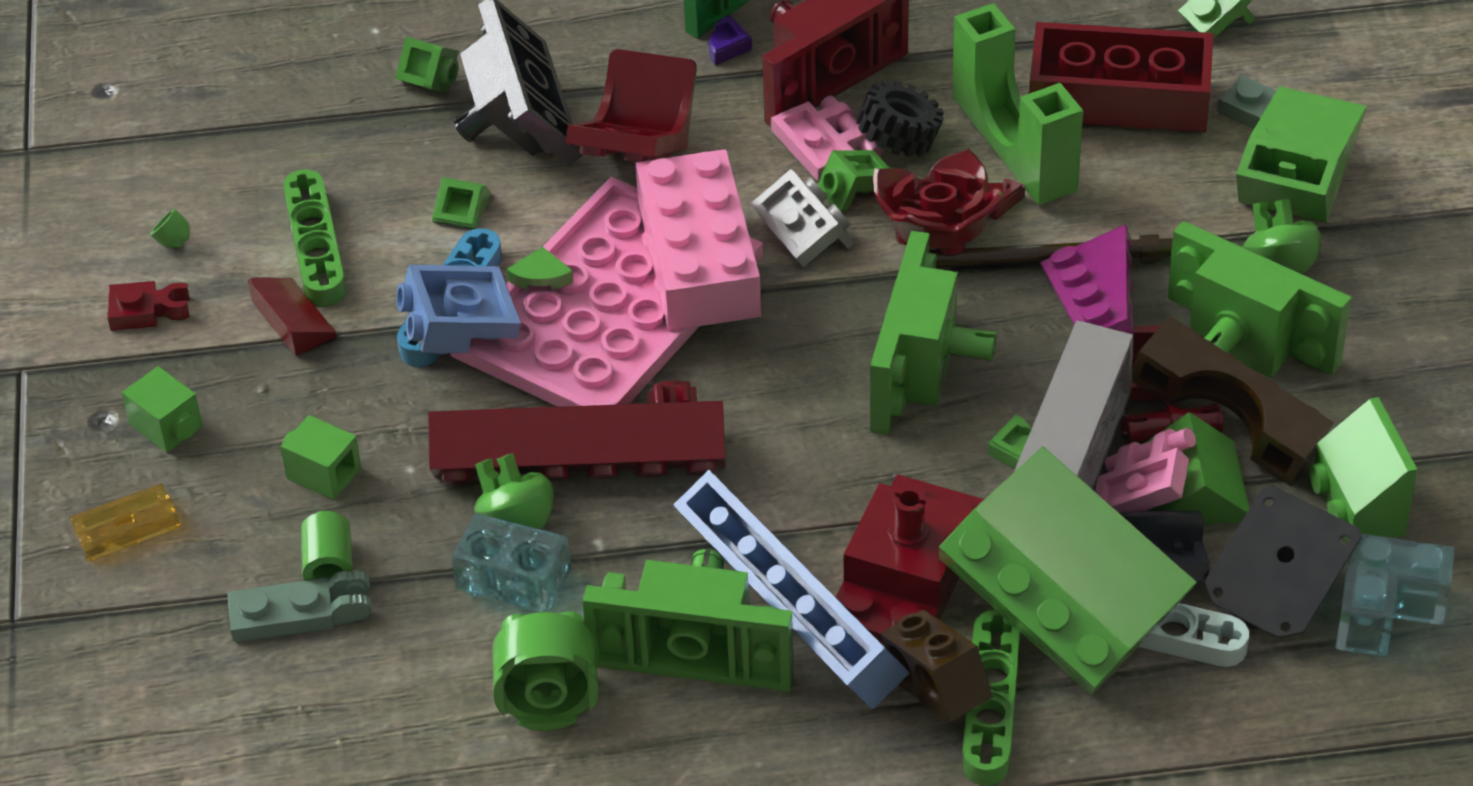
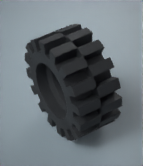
(900, 118)

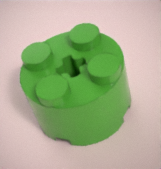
(544, 669)

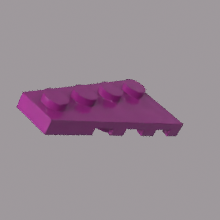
(1095, 280)

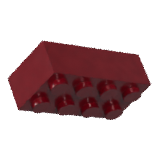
(1127, 73)

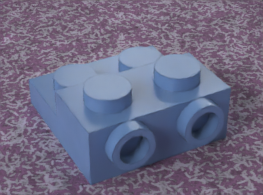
(456, 304)

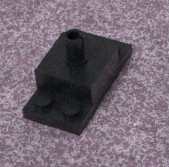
(515, 86)

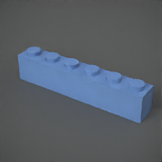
(790, 586)

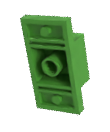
(1255, 304)
(919, 337)
(692, 626)

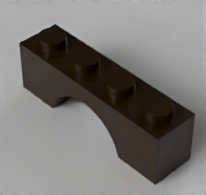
(1184, 366)

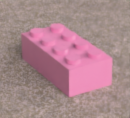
(698, 240)

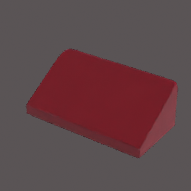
(290, 313)

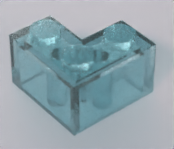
(1391, 581)

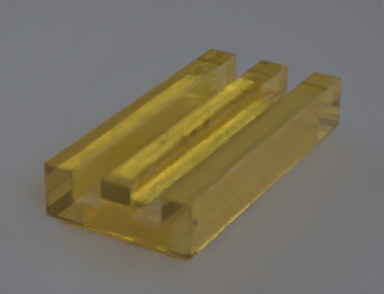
(127, 527)

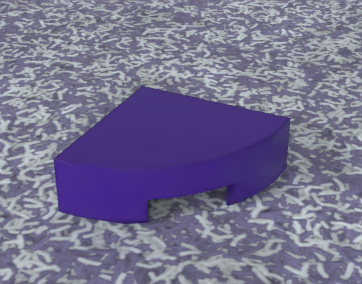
(728, 41)

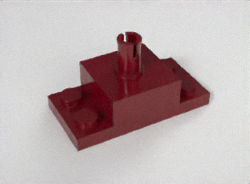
(829, 48)
(894, 553)

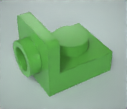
(849, 173)

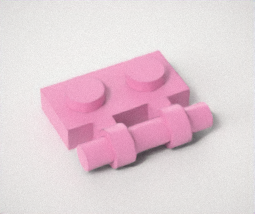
(814, 134)
(1147, 473)

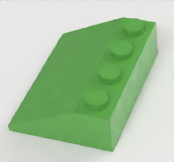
(1065, 569)

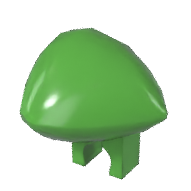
(1283, 241)
(512, 497)

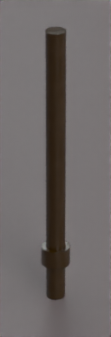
(1147, 248)

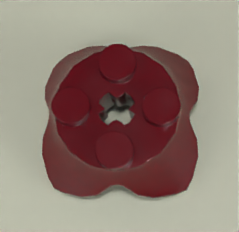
(947, 203)

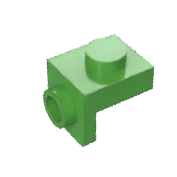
(1215, 15)
(427, 65)

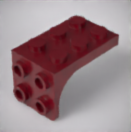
(641, 109)

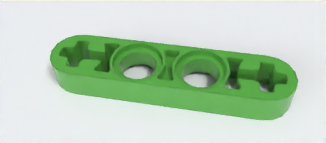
(316, 236)
(1002, 701)

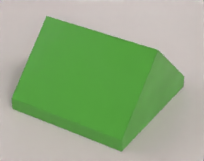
(1212, 475)

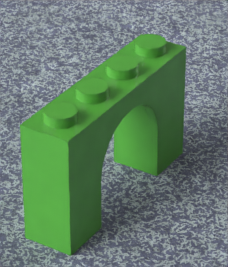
(1031, 133)

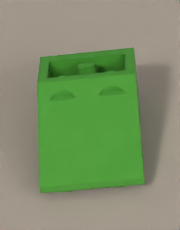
(1299, 152)

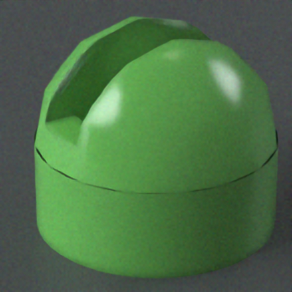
(171, 230)

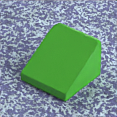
(460, 203)

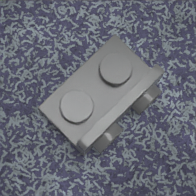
(799, 218)

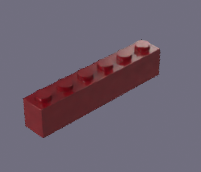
(580, 439)

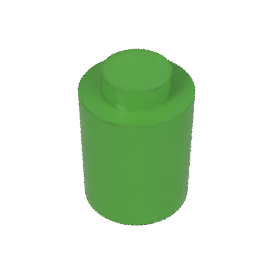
(325, 545)

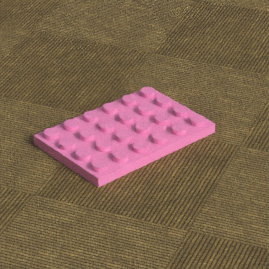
(605, 329)

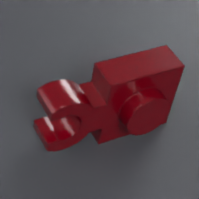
(141, 303)
(672, 392)

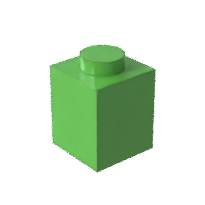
(162, 409)
(320, 457)

